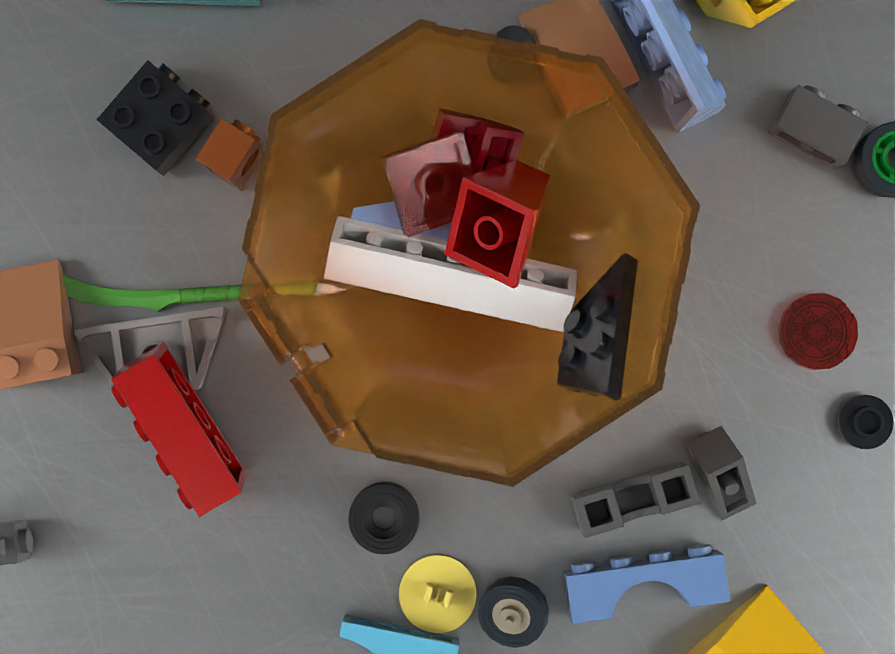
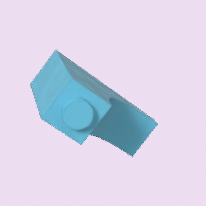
(395, 639)

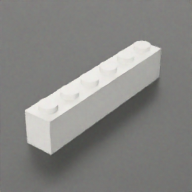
(418, 269)

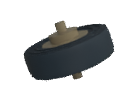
(513, 612)

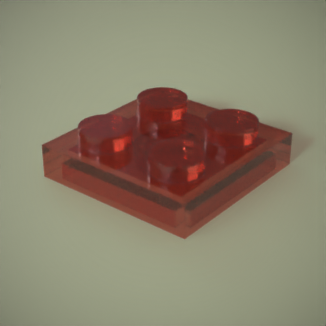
(427, 181)

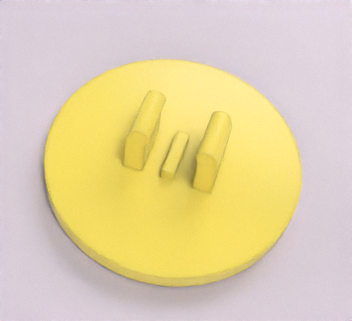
(437, 593)

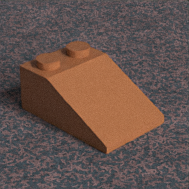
(36, 326)

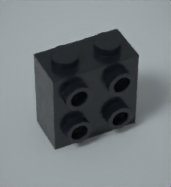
(156, 116)

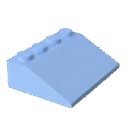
(672, 60)

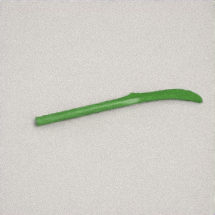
(152, 299)

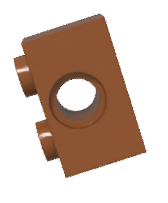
(231, 152)

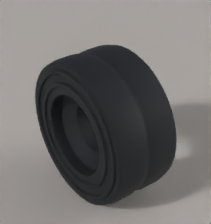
(377, 539)

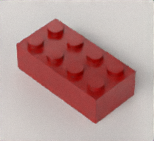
(179, 429)

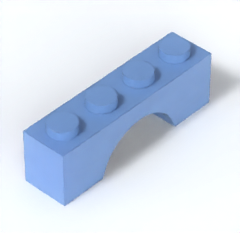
(596, 590)

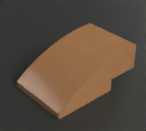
(581, 29)

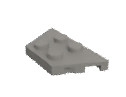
(187, 335)

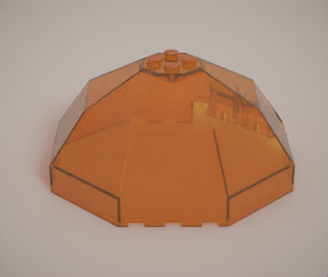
(425, 376)

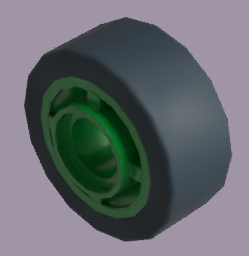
(872, 160)

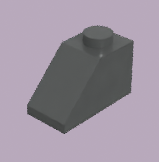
(722, 472)

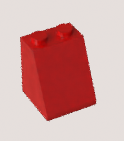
(497, 220)

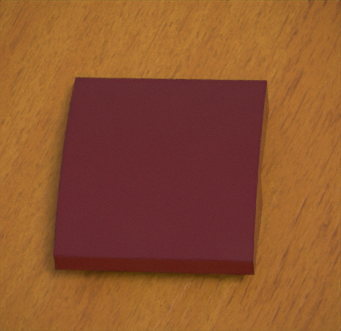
(486, 140)

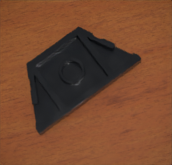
(599, 334)

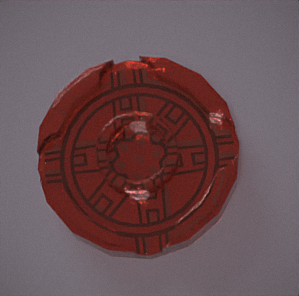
(818, 331)

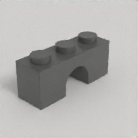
(635, 497)

